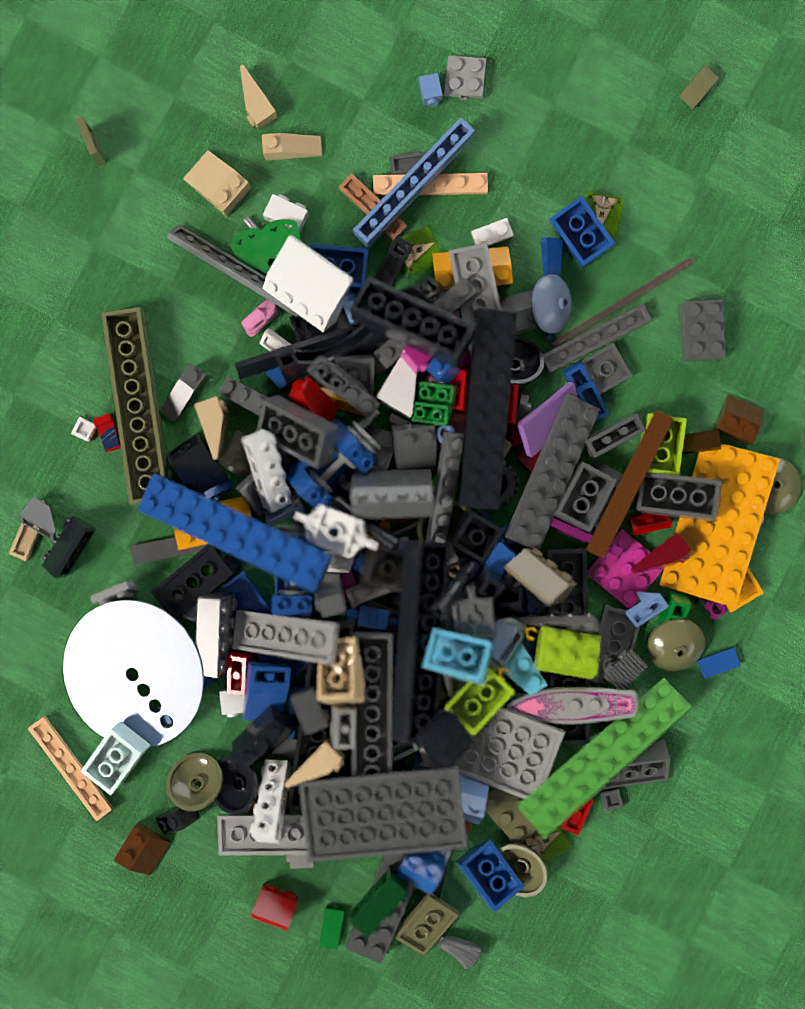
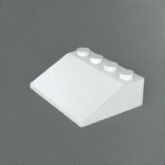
(308, 284)

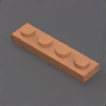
(366, 201)

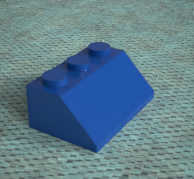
(489, 874)

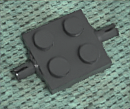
(474, 616)

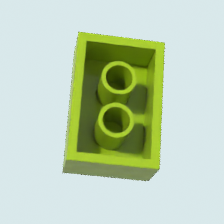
(670, 451)
(567, 652)
(478, 702)

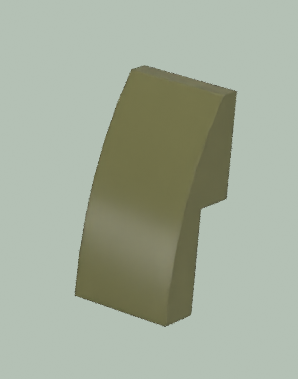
(698, 86)

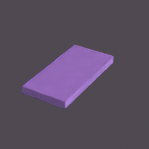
(537, 425)

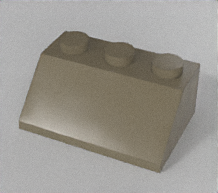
(541, 576)

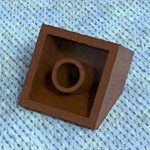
(739, 420)
(142, 850)

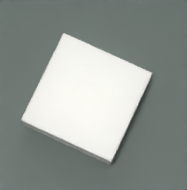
(84, 429)

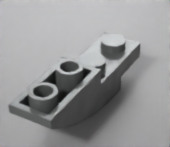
(344, 384)

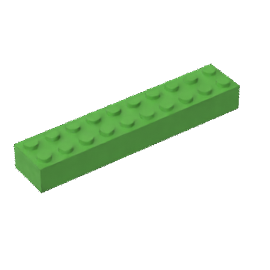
(603, 759)

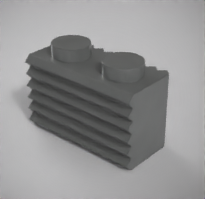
(624, 669)
(310, 710)

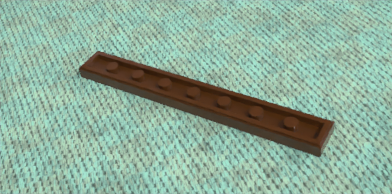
(629, 484)

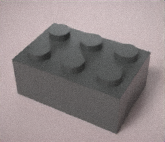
(702, 331)

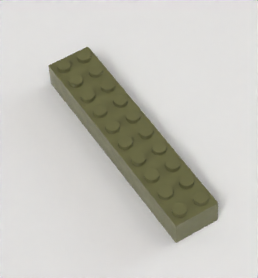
(135, 399)

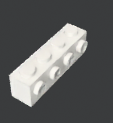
(267, 470)
(272, 801)

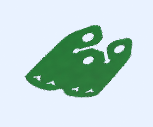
(264, 245)

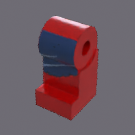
(108, 432)

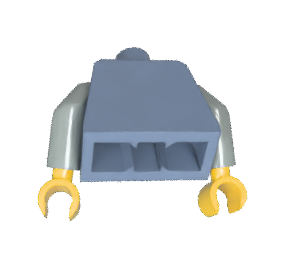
(508, 637)

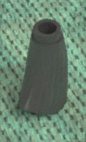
(463, 950)

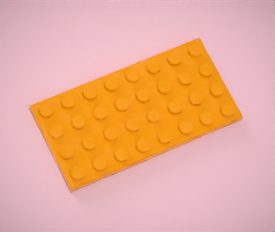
(724, 547)

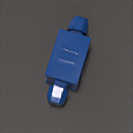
(373, 618)

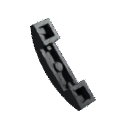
(393, 261)

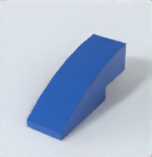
(585, 387)

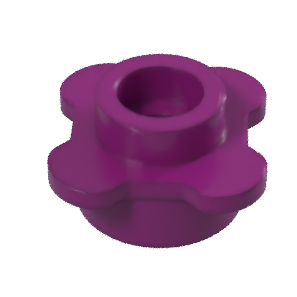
(715, 613)

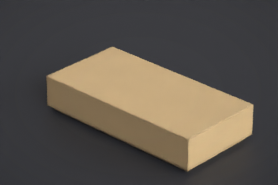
(24, 543)

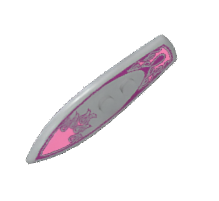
(577, 705)

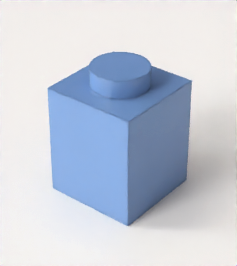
(430, 89)

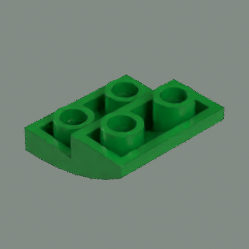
(434, 403)

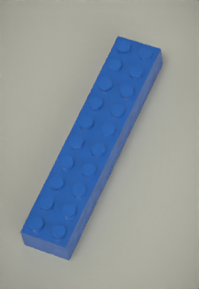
(236, 533)

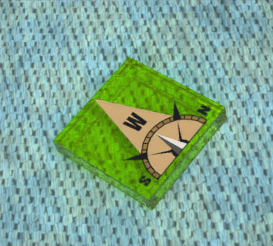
(607, 210)
(421, 253)
(549, 847)

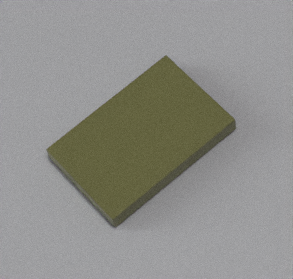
(426, 924)

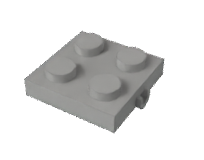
(465, 77)
(123, 590)

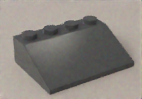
(392, 493)

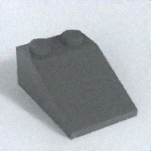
(415, 446)

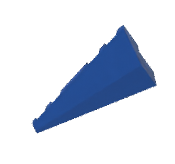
(551, 261)

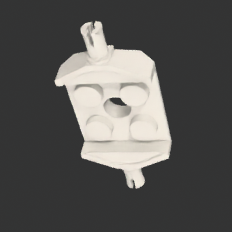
(351, 531)

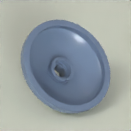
(551, 303)

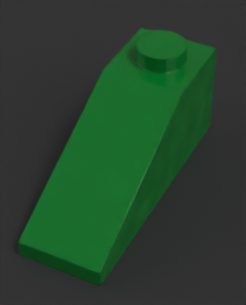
(678, 606)

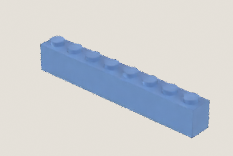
(414, 182)

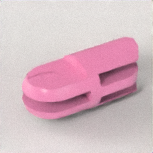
(260, 317)

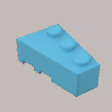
(523, 672)

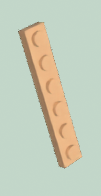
(442, 185)
(70, 768)

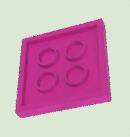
(615, 572)

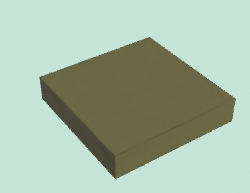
(90, 141)

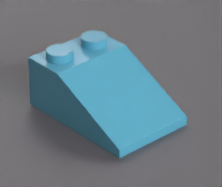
(459, 656)

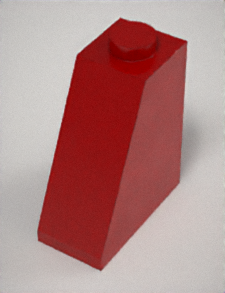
(312, 398)

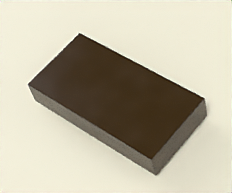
(702, 441)

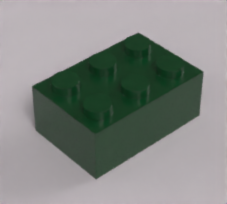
(379, 903)

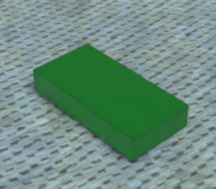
(331, 927)

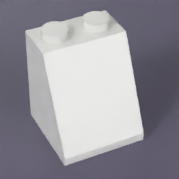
(399, 389)

